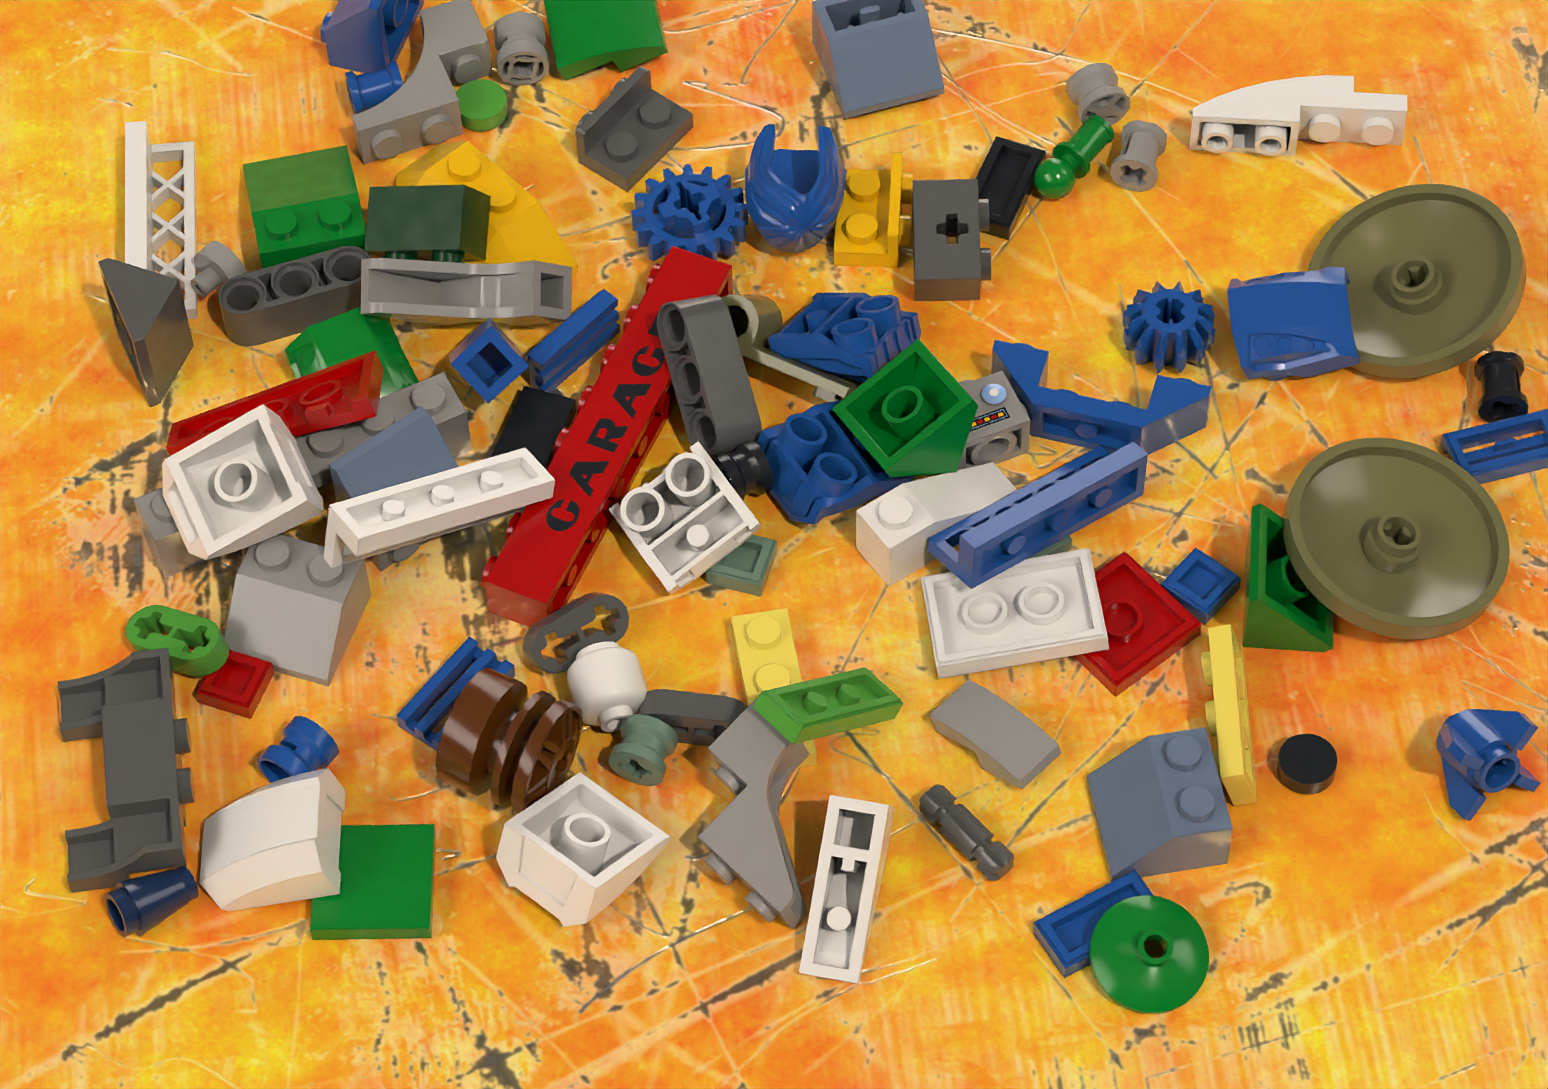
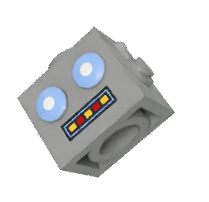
(1000, 423)

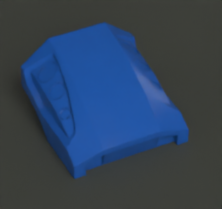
(1292, 323)
(848, 334)
(821, 466)

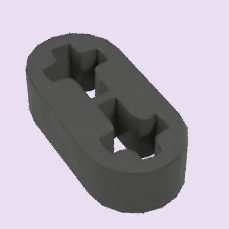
(569, 621)
(694, 716)

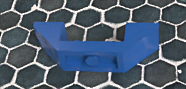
(1174, 410)

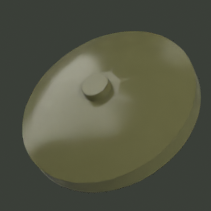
(1427, 276)
(1395, 538)

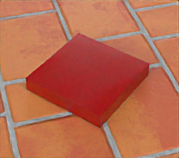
(1141, 625)

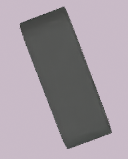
(291, 295)
(708, 373)

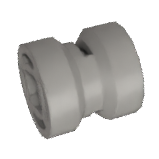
(521, 48)

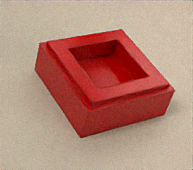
(236, 685)

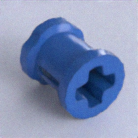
(372, 87)

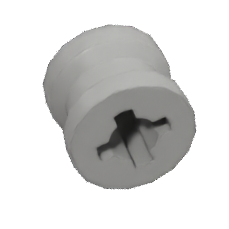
(1098, 93)

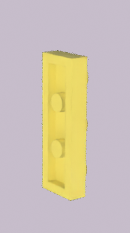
(767, 657)
(1229, 714)

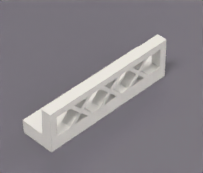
(143, 201)
(434, 506)

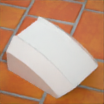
(239, 486)
(275, 843)
(577, 850)

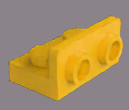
(871, 217)

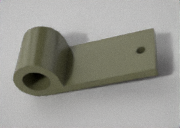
(759, 317)

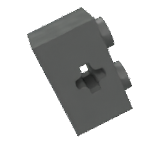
(945, 211)

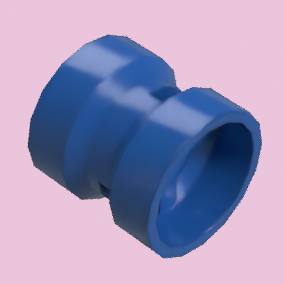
(302, 750)

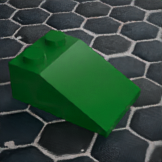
(304, 205)

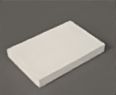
(1019, 617)

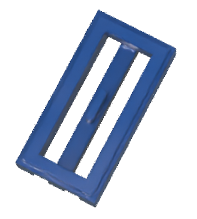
(574, 342)
(1507, 456)
(440, 683)

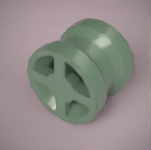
(643, 749)

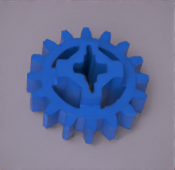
(689, 214)

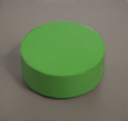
(482, 104)

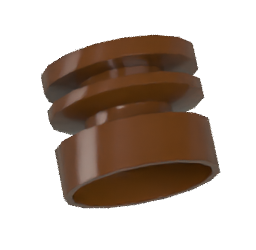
(508, 741)

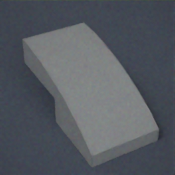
(997, 732)

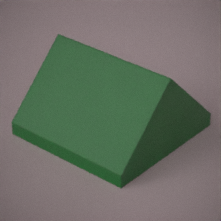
(911, 415)
(1276, 602)

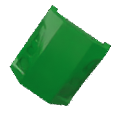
(349, 337)

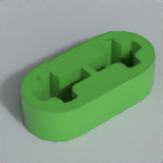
(182, 631)

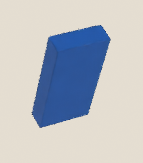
(1068, 930)

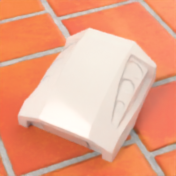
(685, 519)

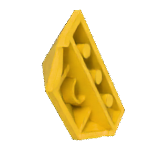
(517, 221)

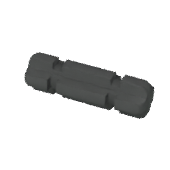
(966, 832)

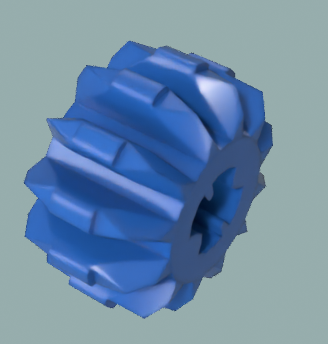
(1168, 327)

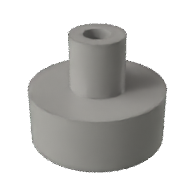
(215, 266)

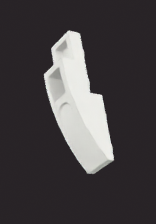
(1279, 112)

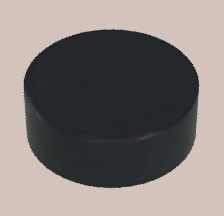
(1307, 763)

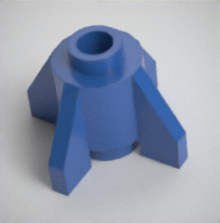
(1481, 753)

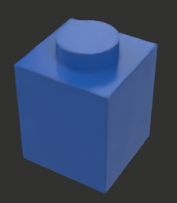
(488, 360)

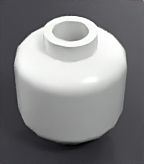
(606, 684)

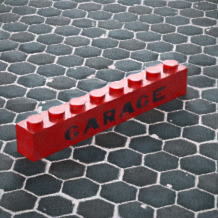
(599, 453)

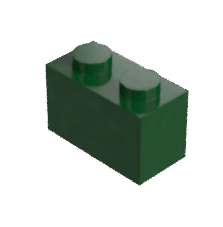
(427, 223)

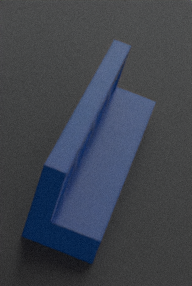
(1041, 513)

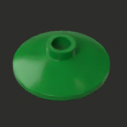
(1134, 977)

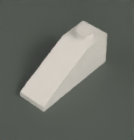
(897, 525)
(846, 888)

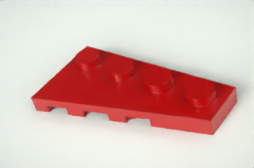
(305, 404)

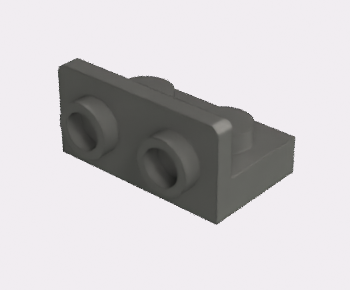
(630, 131)

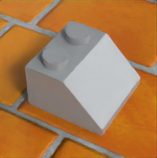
(296, 607)

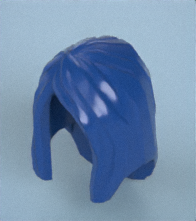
(794, 192)

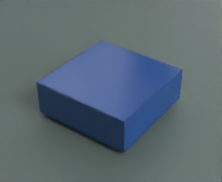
(1201, 585)

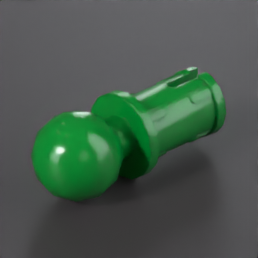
(1072, 159)

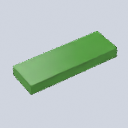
(828, 705)

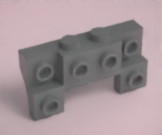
(144, 773)

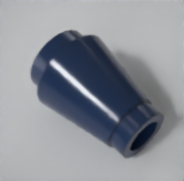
(149, 899)

